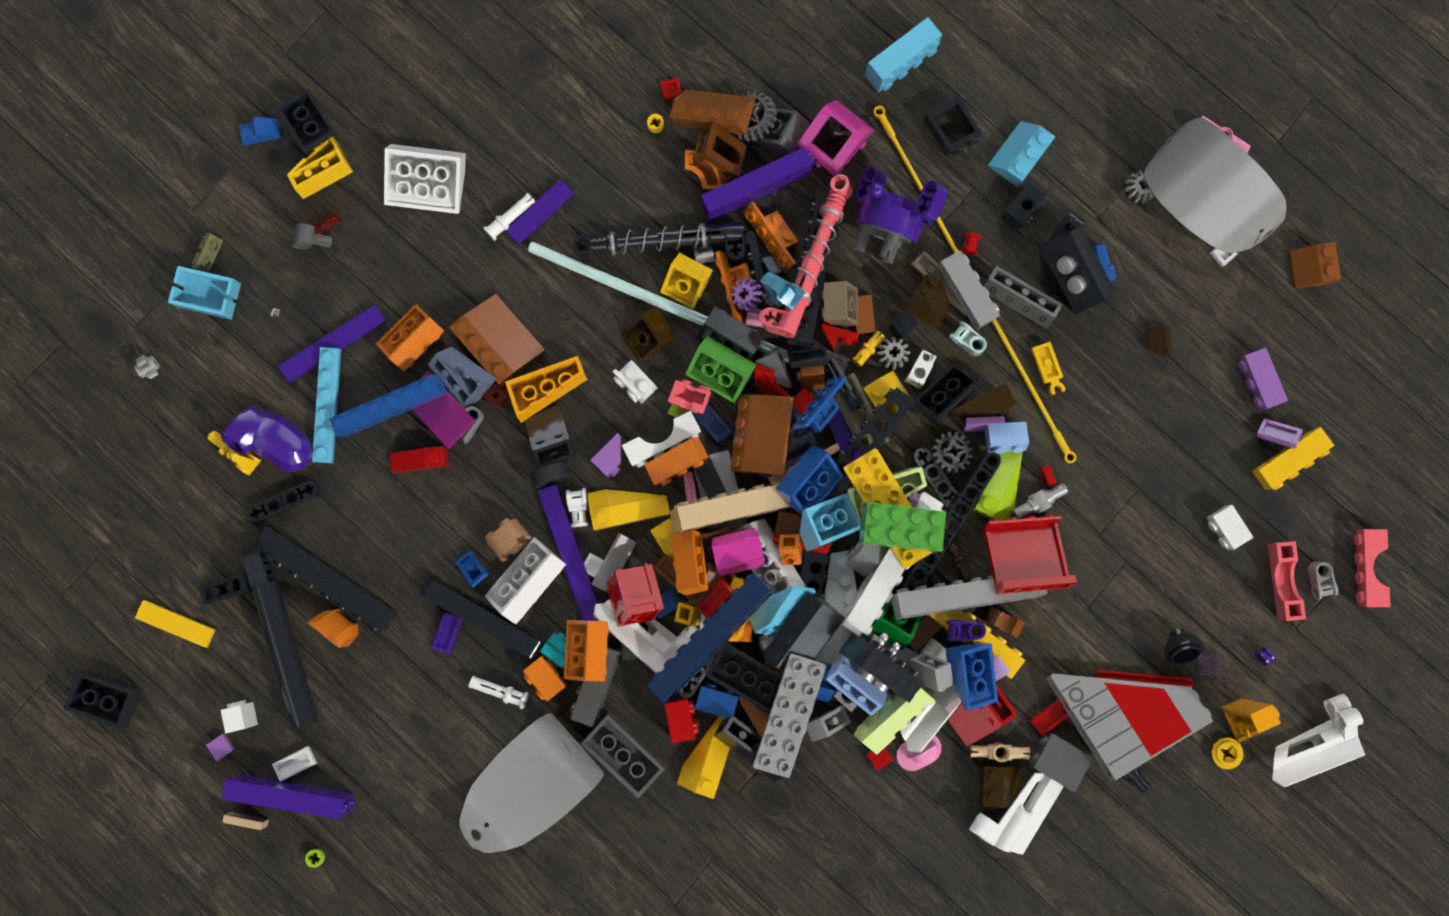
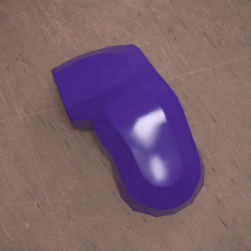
(269, 438)

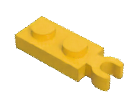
(1048, 366)

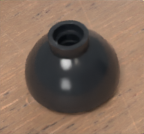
(1183, 647)

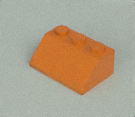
(409, 338)
(586, 650)

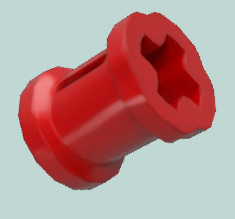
(970, 243)

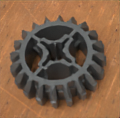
(762, 106)

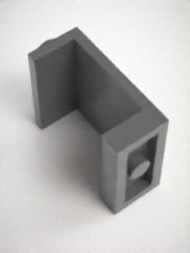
(1060, 761)

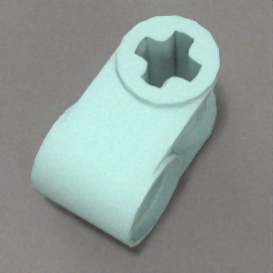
(967, 338)

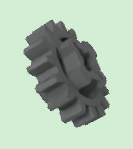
(951, 460)

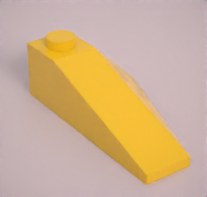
(618, 508)
(705, 764)

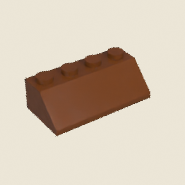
(701, 108)

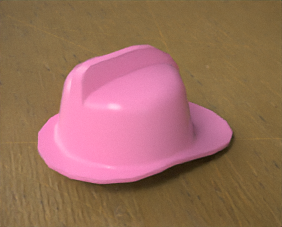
(914, 760)

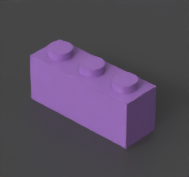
(1262, 379)

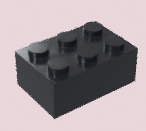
(103, 699)

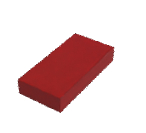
(716, 596)
(1049, 717)

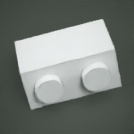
(1229, 527)
(239, 716)

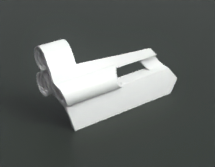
(652, 646)
(925, 726)
(1334, 744)
(1019, 822)

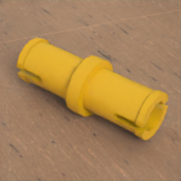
(868, 348)

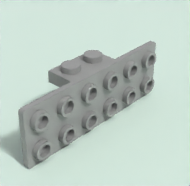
(789, 715)

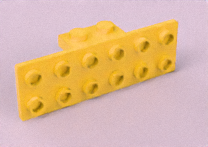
(877, 485)

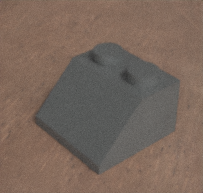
(786, 132)

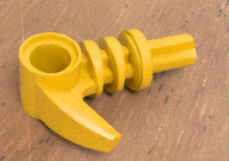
(245, 462)

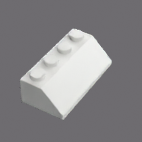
(524, 580)

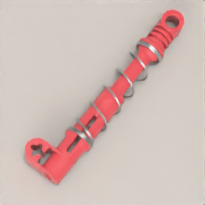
(808, 272)

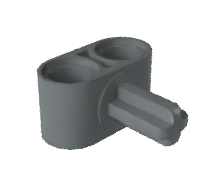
(305, 237)

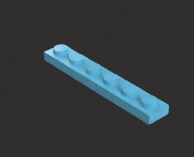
(326, 404)

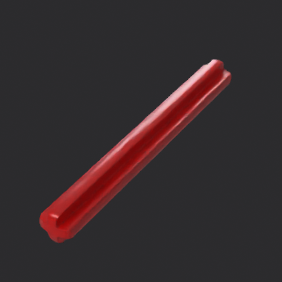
(1147, 678)

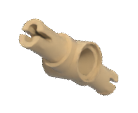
(1009, 752)

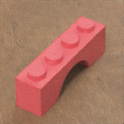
(1368, 546)
(1287, 599)

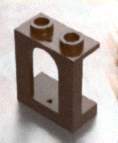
(705, 151)

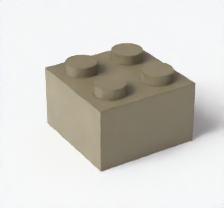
(840, 304)

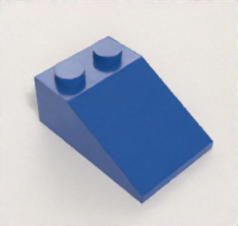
(973, 674)

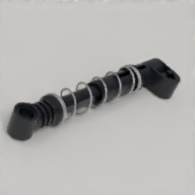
(667, 239)

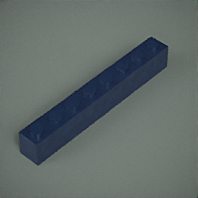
(711, 637)

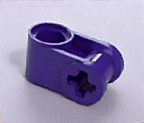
(961, 630)

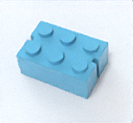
(204, 292)

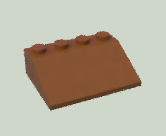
(497, 339)
(762, 434)

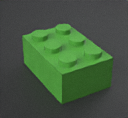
(720, 369)

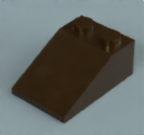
(994, 402)

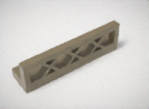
(856, 418)

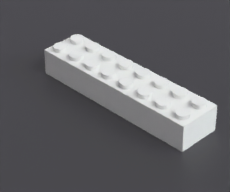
(878, 585)

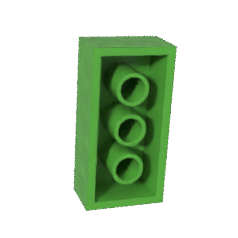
(902, 527)

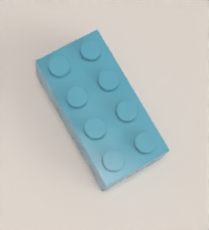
(903, 55)

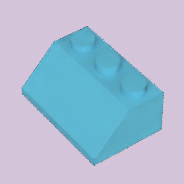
(1021, 152)
(828, 521)

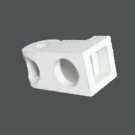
(921, 369)

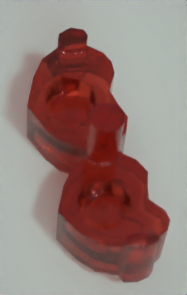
(329, 221)

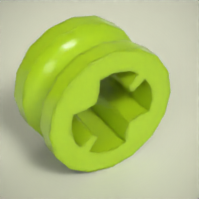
(309, 861)

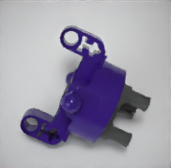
(892, 215)

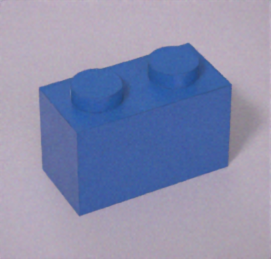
(716, 701)

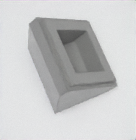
(703, 254)

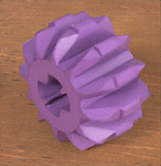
(750, 300)

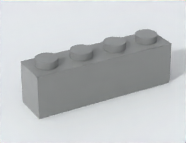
(968, 289)

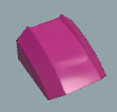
(737, 551)

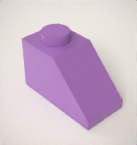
(610, 457)

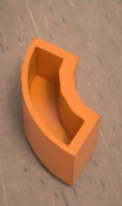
(709, 174)

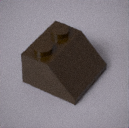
(929, 302)
(648, 335)
(998, 785)

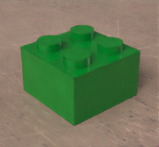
(898, 630)

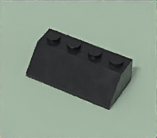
(805, 631)

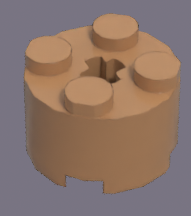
(507, 539)

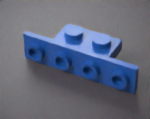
(822, 408)

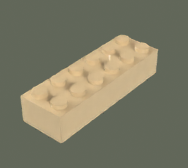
(726, 508)

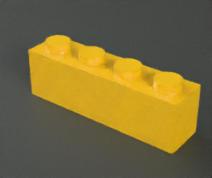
(1291, 460)

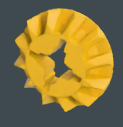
(1235, 751)

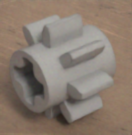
(147, 366)

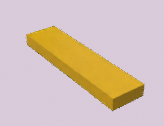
(175, 623)

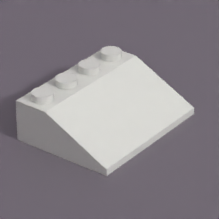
(423, 178)

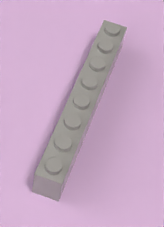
(953, 597)

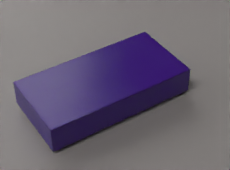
(447, 633)

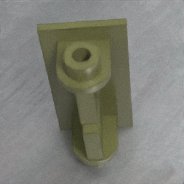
(209, 249)

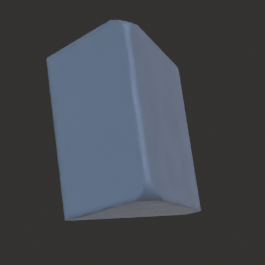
(771, 265)

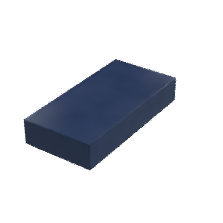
(713, 424)

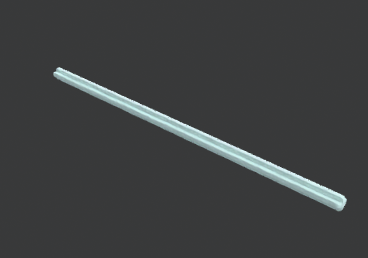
(632, 290)

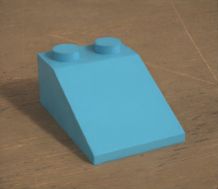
(778, 609)

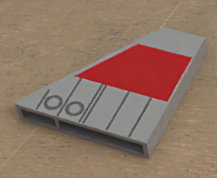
(1128, 719)

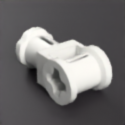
(576, 506)

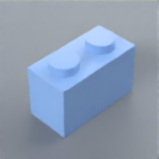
(1007, 437)

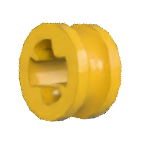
(658, 118)

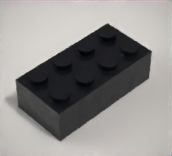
(745, 676)

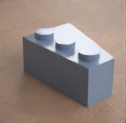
(461, 376)

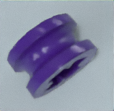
(1265, 656)

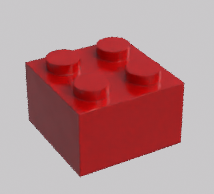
(680, 720)

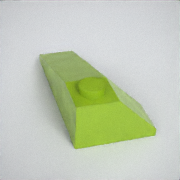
(1001, 492)

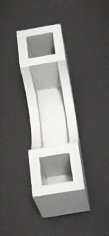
(639, 450)

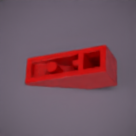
(419, 459)

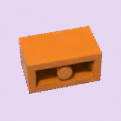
(544, 678)

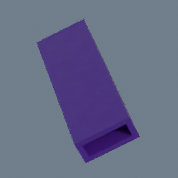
(757, 184)
(288, 796)

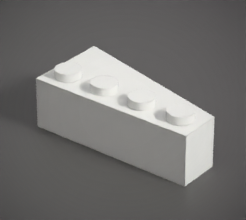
(776, 574)

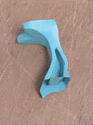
(781, 291)

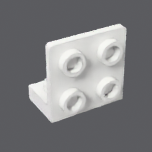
(636, 382)

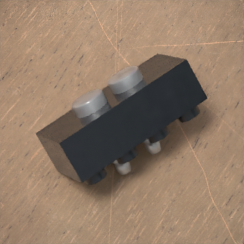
(1078, 271)
(880, 667)

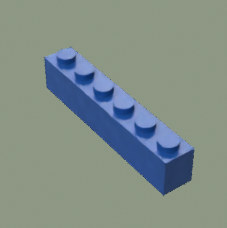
(388, 406)

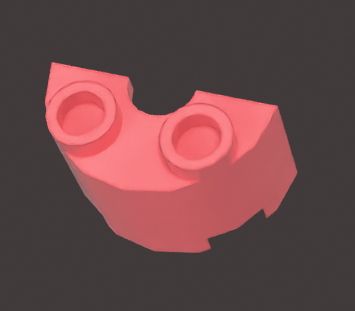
(689, 397)

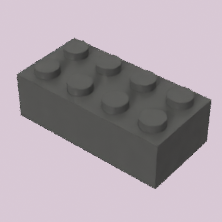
(623, 755)

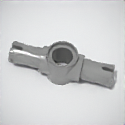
(1040, 501)

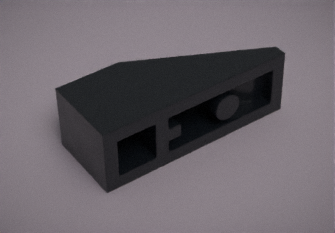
(225, 588)

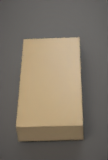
(245, 820)

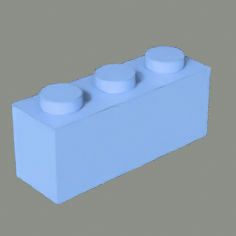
(845, 679)

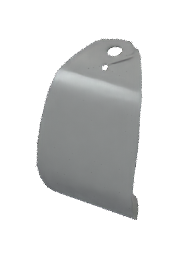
(1215, 188)
(528, 787)

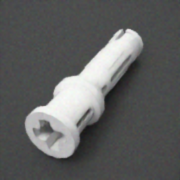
(502, 222)
(476, 683)

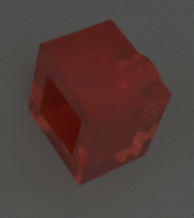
(503, 397)

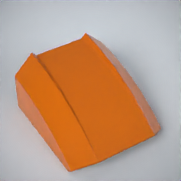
(335, 627)

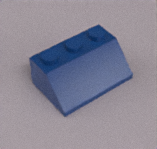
(810, 480)

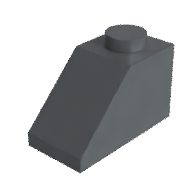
(775, 361)

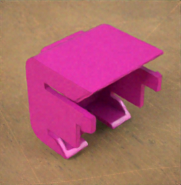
(856, 141)

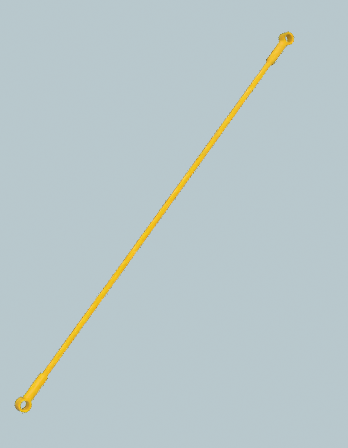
(1057, 435)

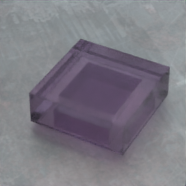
(1207, 664)

